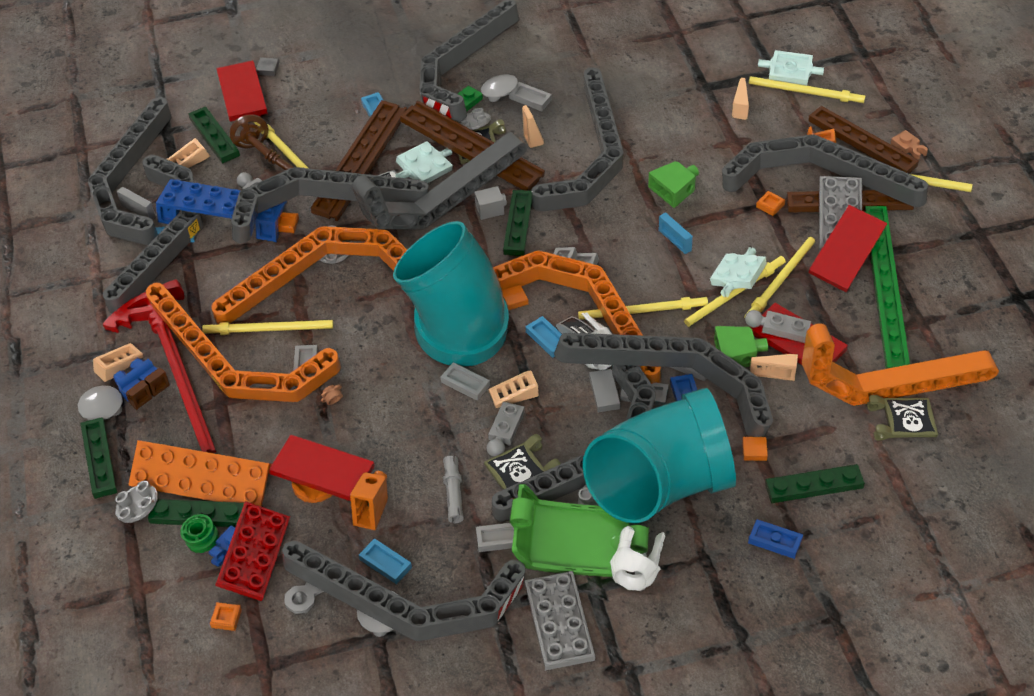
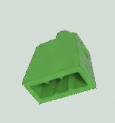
(673, 182)
(739, 343)

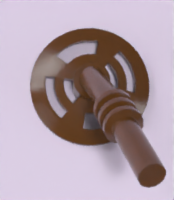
(252, 138)

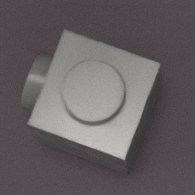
(490, 202)

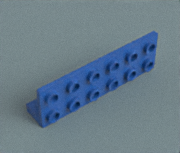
(212, 201)

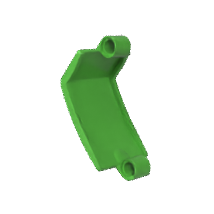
(567, 535)

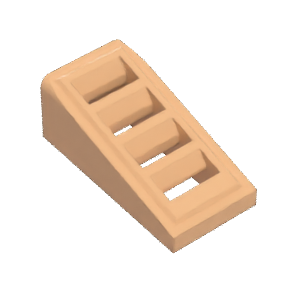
(740, 102)
(531, 129)
(191, 153)
(110, 363)
(777, 366)
(524, 393)

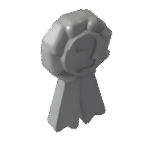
(301, 598)

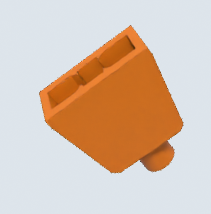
(371, 490)

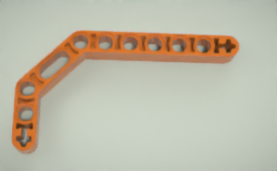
(585, 277)
(229, 309)
(326, 359)
(889, 382)

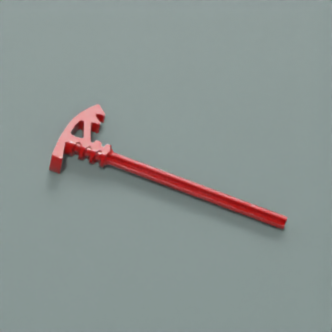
(141, 310)

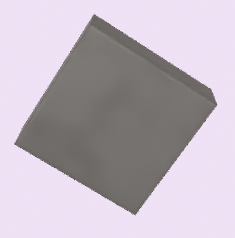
(267, 66)

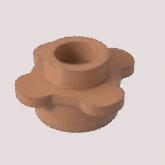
(332, 394)

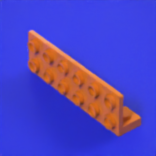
(199, 473)

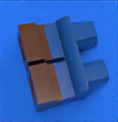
(141, 382)

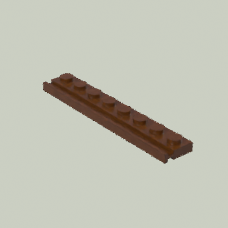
(466, 143)
(363, 153)

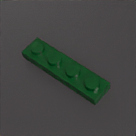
(214, 134)
(518, 223)
(98, 458)
(814, 483)
(178, 511)

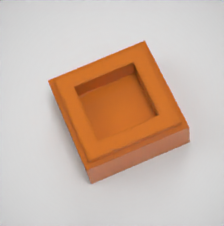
(770, 203)
(288, 222)
(515, 297)
(754, 448)
(225, 616)

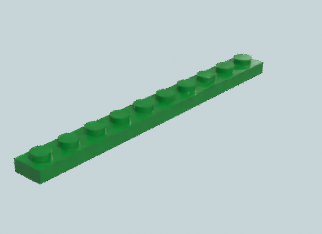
(888, 295)

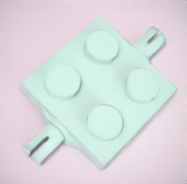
(791, 67)
(424, 163)
(738, 271)

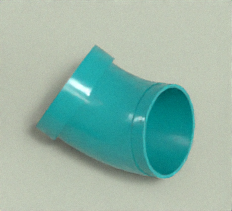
(454, 295)
(660, 458)

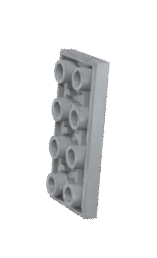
(834, 198)
(559, 620)

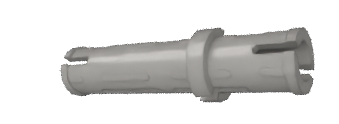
(452, 481)

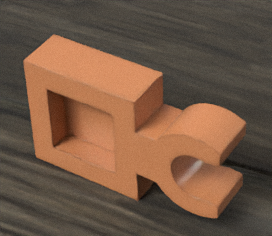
(909, 144)

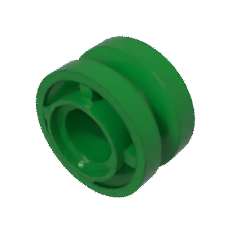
(199, 533)

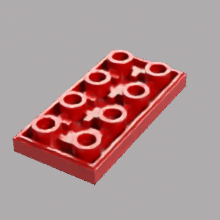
(241, 90)
(847, 248)
(790, 346)
(320, 467)
(253, 551)

